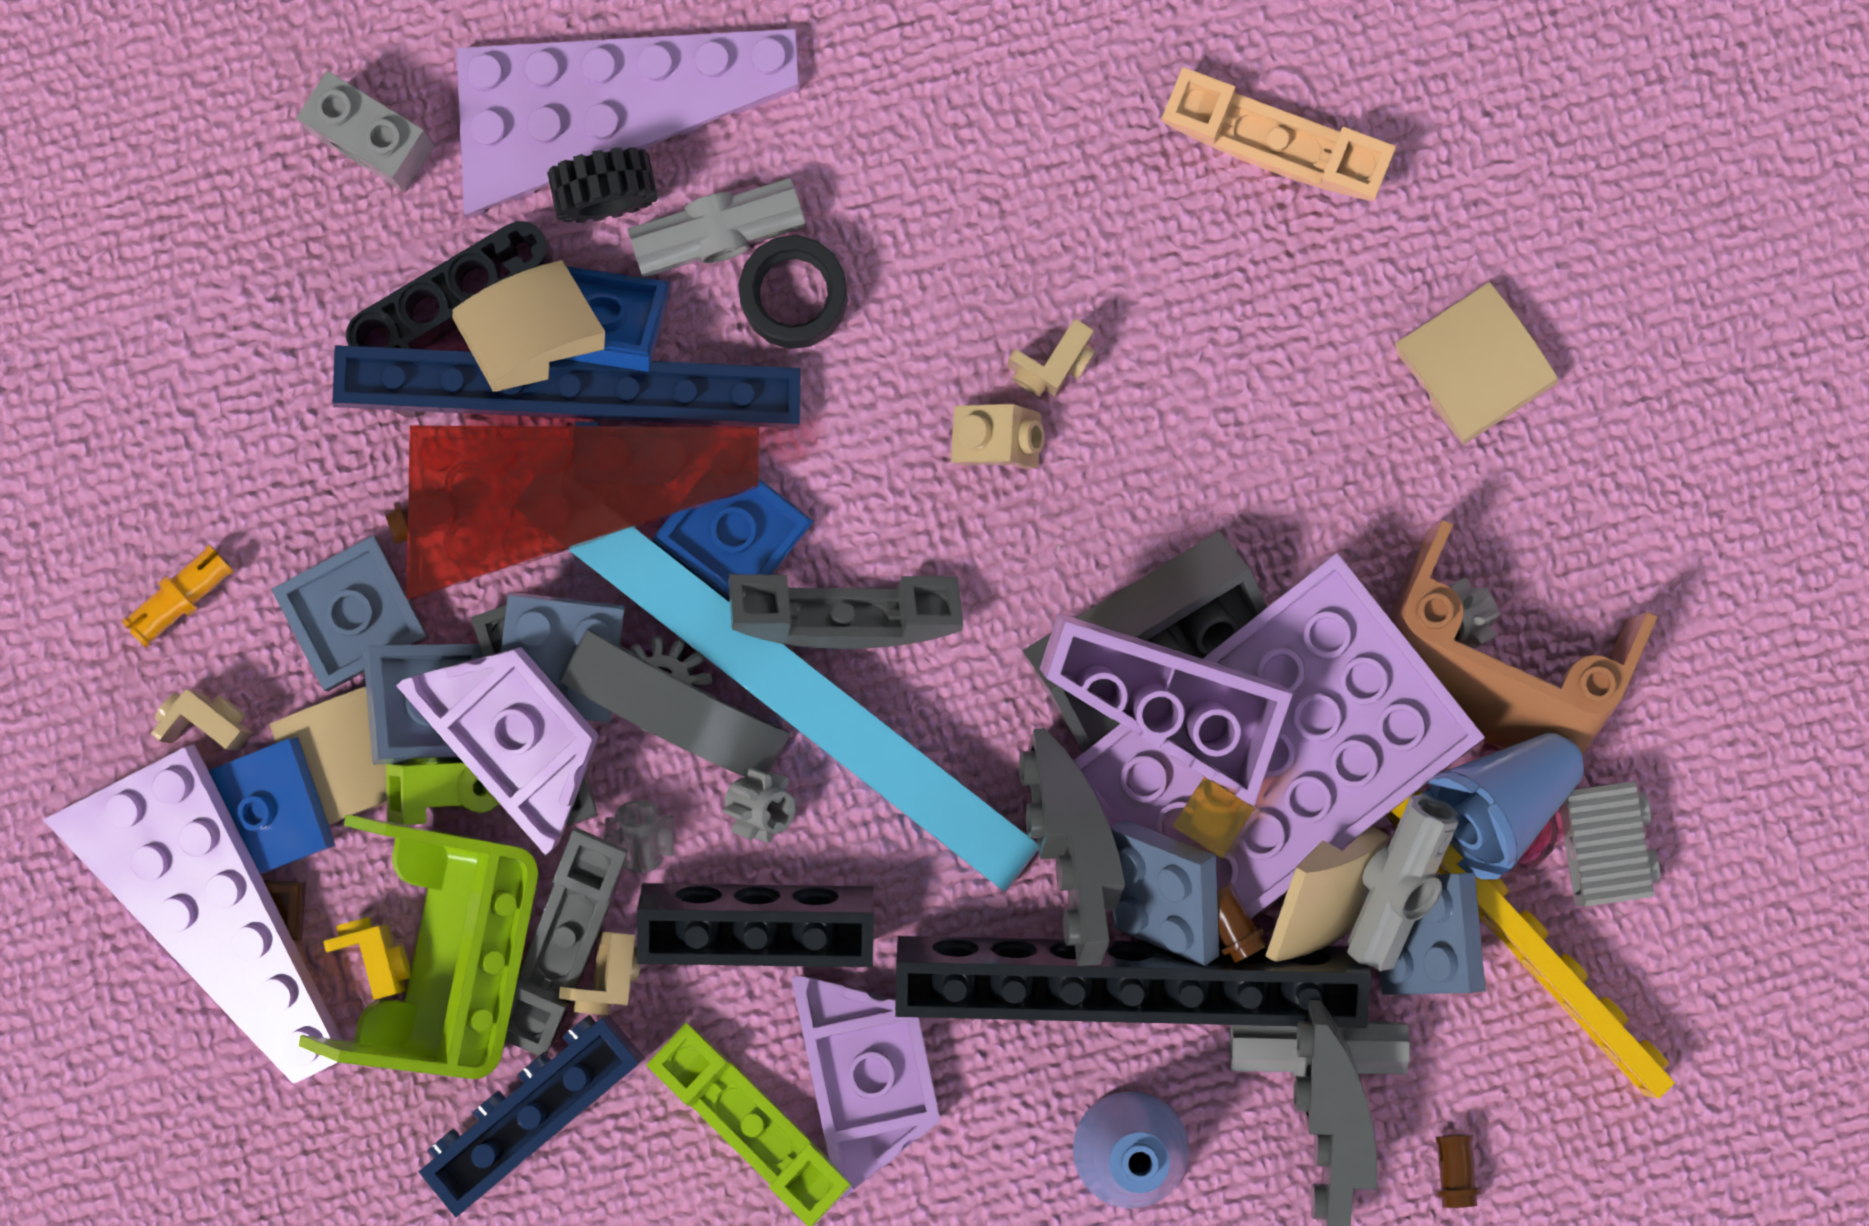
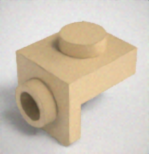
(1069, 357)
(997, 435)
(216, 718)
(614, 971)

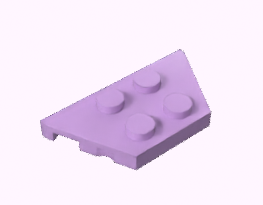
(512, 735)
(865, 1074)

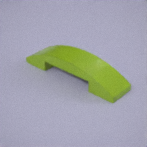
(750, 1124)

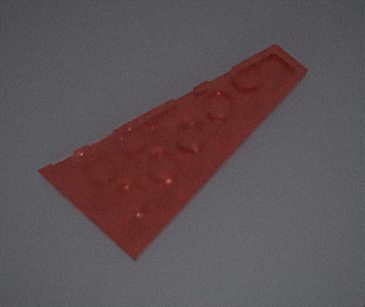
(533, 491)

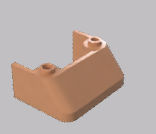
(1496, 696)

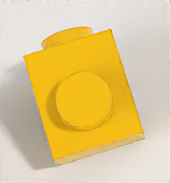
(384, 962)

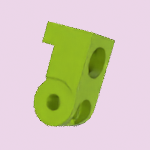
(436, 784)

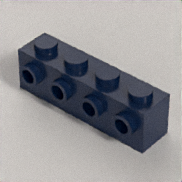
(531, 1115)

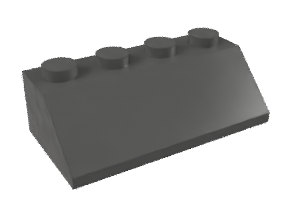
(1181, 605)

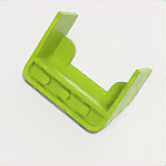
(461, 961)

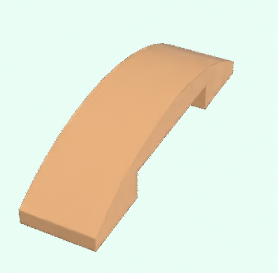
(1277, 139)

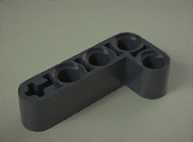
(446, 286)

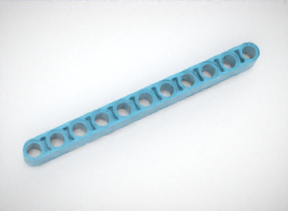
(813, 706)

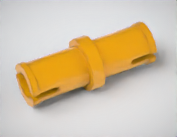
(177, 596)

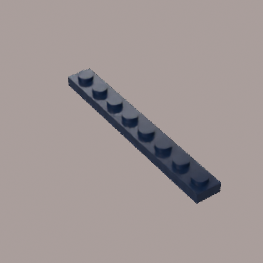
(575, 389)

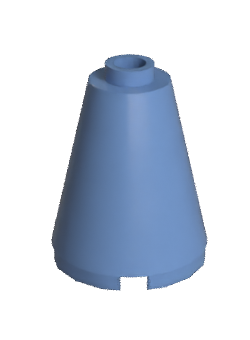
(1507, 800)
(1118, 1129)

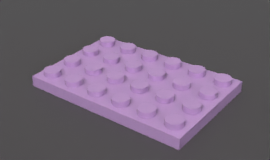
(1353, 745)

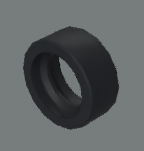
(784, 249)

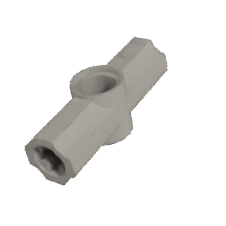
(716, 227)
(1402, 882)
(1375, 1049)

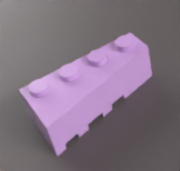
(1185, 705)

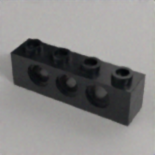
(755, 925)

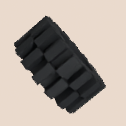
(602, 184)

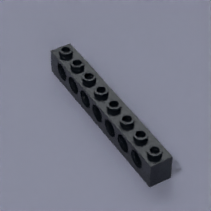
(1130, 986)

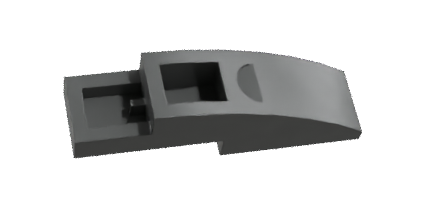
(1077, 834)
(1336, 1115)

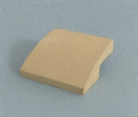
(527, 324)
(1476, 363)
(338, 754)
(1324, 897)

